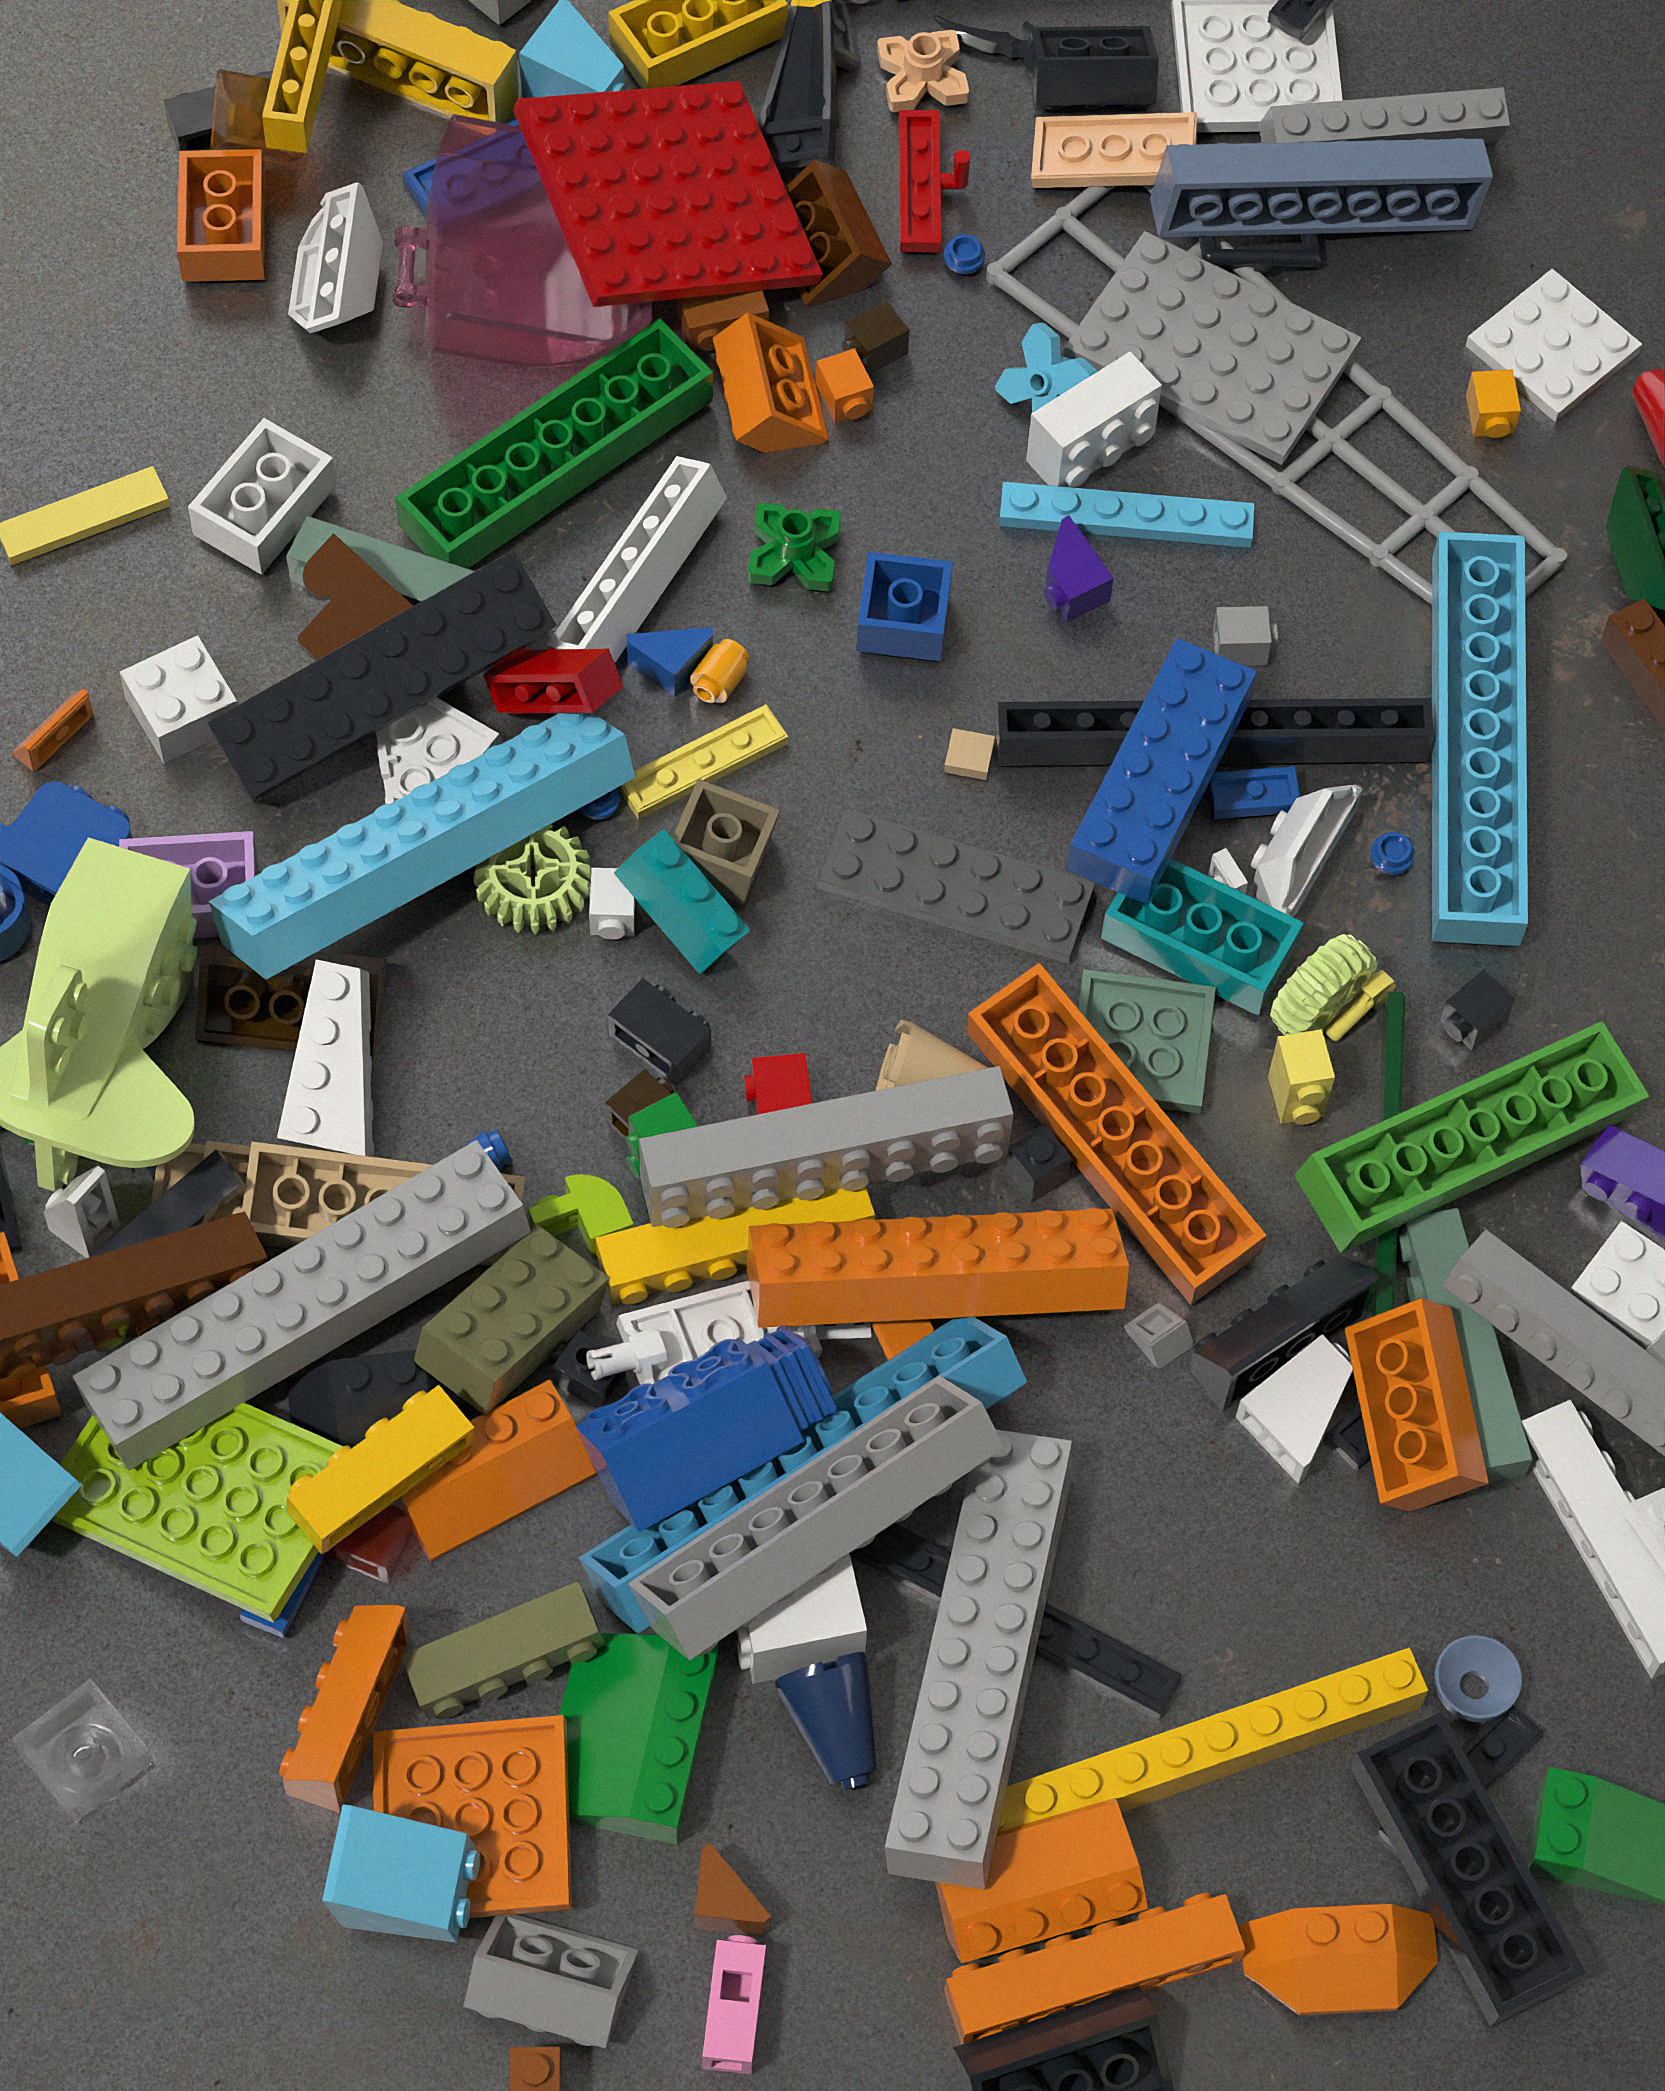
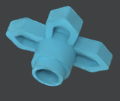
(1046, 371)

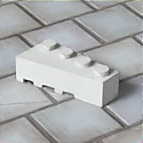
(332, 1065)

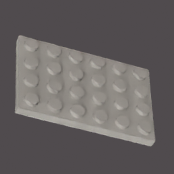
(1216, 346)

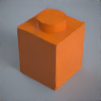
(844, 386)

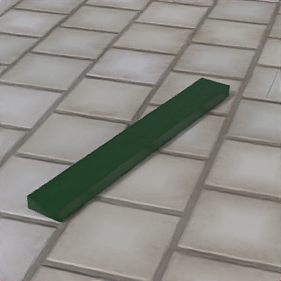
(1389, 1105)

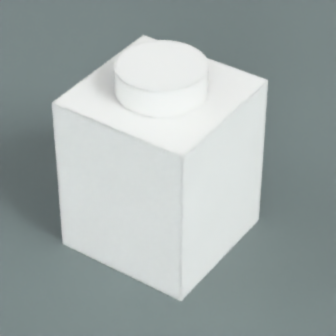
(610, 905)

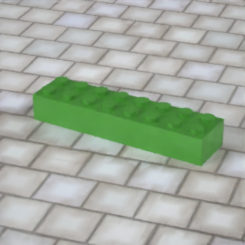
(1470, 1136)

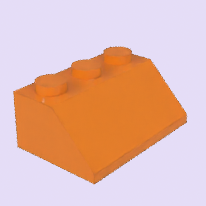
(769, 386)

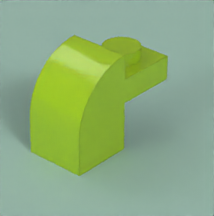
(588, 1204)

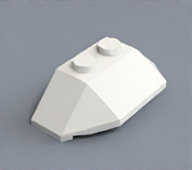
(337, 262)
(1302, 846)

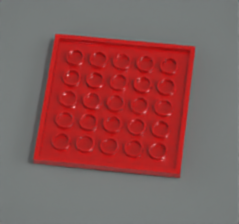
(666, 193)

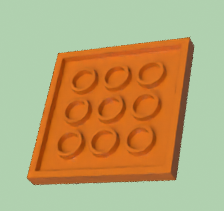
(498, 1786)

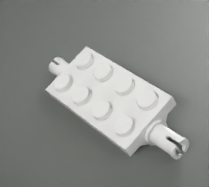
(683, 1331)

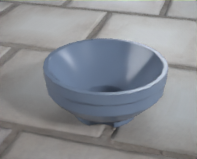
(1487, 1660)

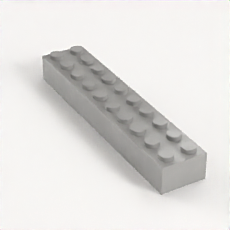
(302, 1304)
(980, 1663)

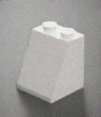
(808, 1628)

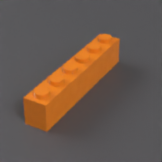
(1071, 1972)

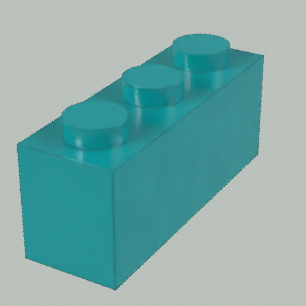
(681, 901)

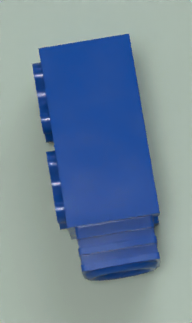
(705, 1424)

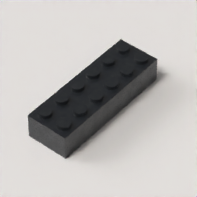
(1466, 1868)

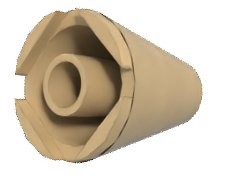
(921, 1058)

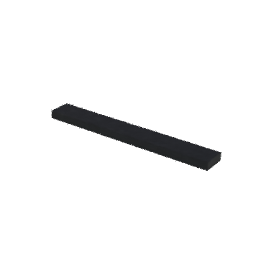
(1061, 1637)

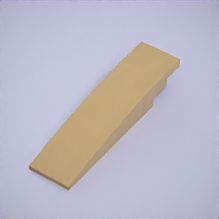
(300, 1189)

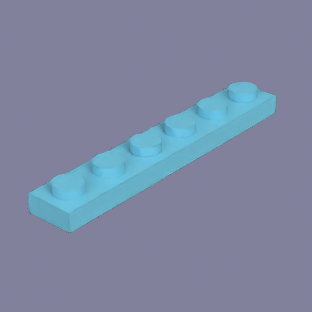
(1128, 514)

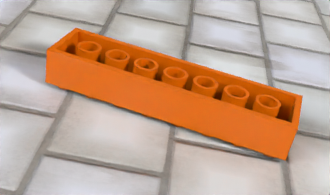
(1115, 1133)
(936, 1267)

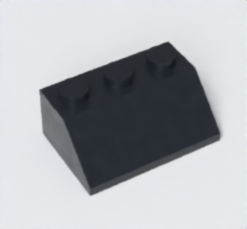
(1093, 66)

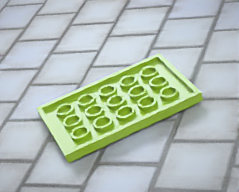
(204, 1505)

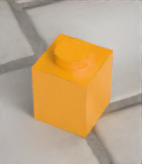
(1493, 403)

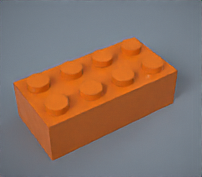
(1416, 1405)

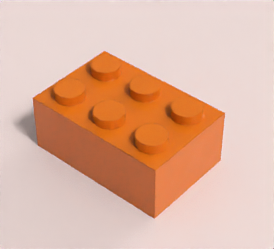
(221, 215)

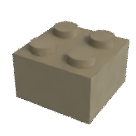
(726, 837)

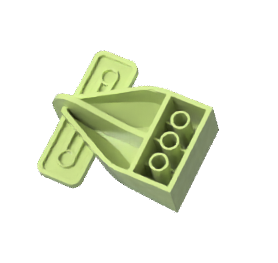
(101, 991)

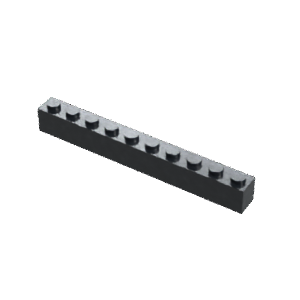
(1266, 733)

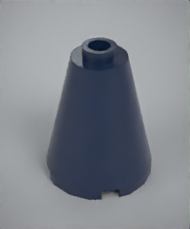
(834, 1716)

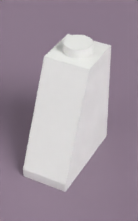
(1297, 1405)

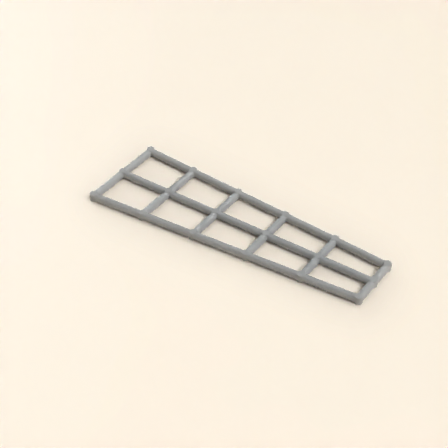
(1328, 439)

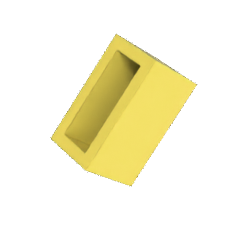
(1301, 1077)

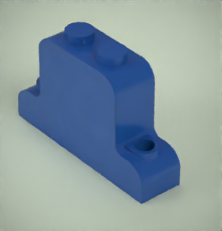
(51, 834)

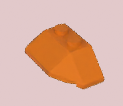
(1340, 1956)

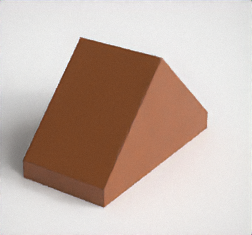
(725, 1901)

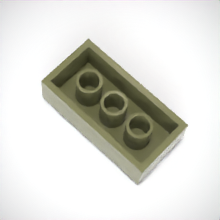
(511, 1320)

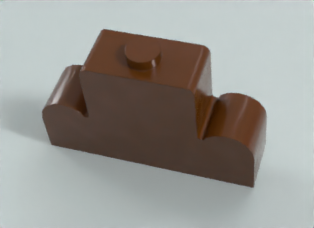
(356, 596)

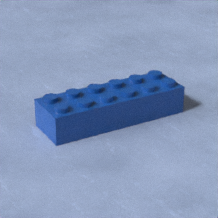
(1161, 771)

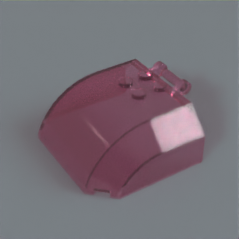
(499, 262)

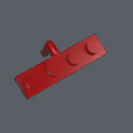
(921, 180)

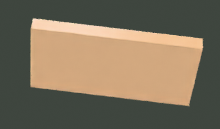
(1106, 148)

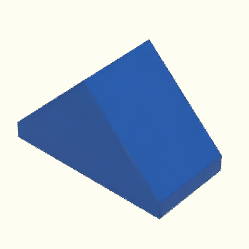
(669, 656)

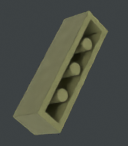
(503, 1651)

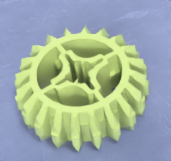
(567, 880)
(1323, 986)

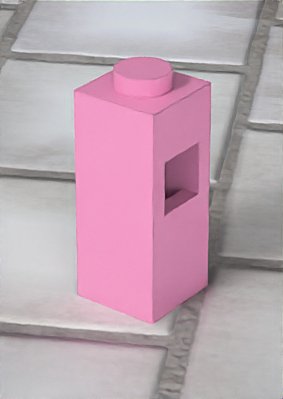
(734, 2005)

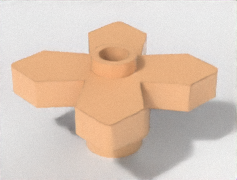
(922, 67)

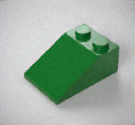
(1598, 1837)

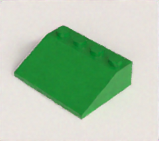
(635, 1734)

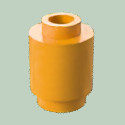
(720, 671)

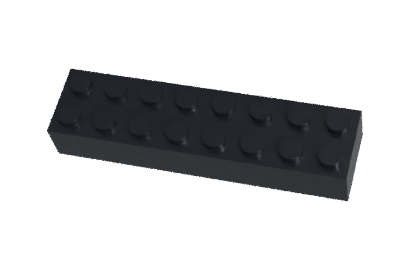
(382, 675)

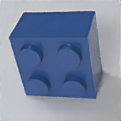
(904, 606)

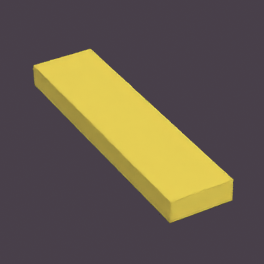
(82, 515)
(703, 759)

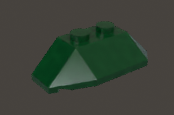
(1638, 534)

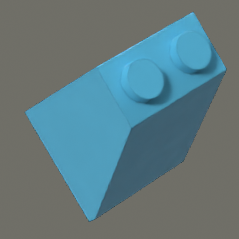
(568, 58)
(30, 1488)
(400, 1876)

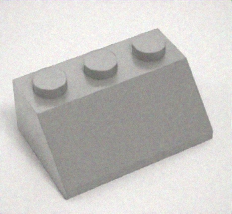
(550, 1979)

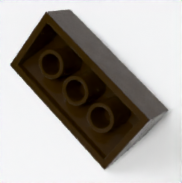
(254, 1011)

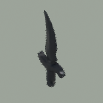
(993, 41)

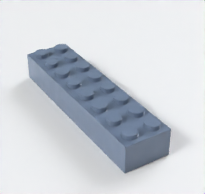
(1320, 187)

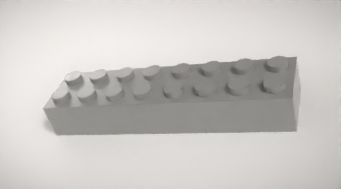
(825, 1147)
(815, 1517)

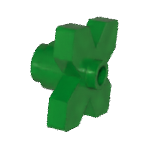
(794, 543)

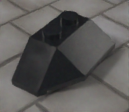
(354, 1393)

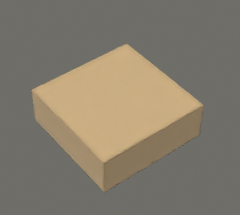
(969, 754)

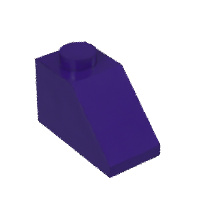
(1075, 574)

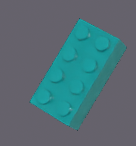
(1207, 935)

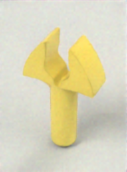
(1372, 995)

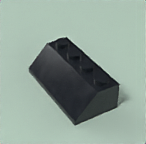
(1293, 1317)
(1089, 2047)

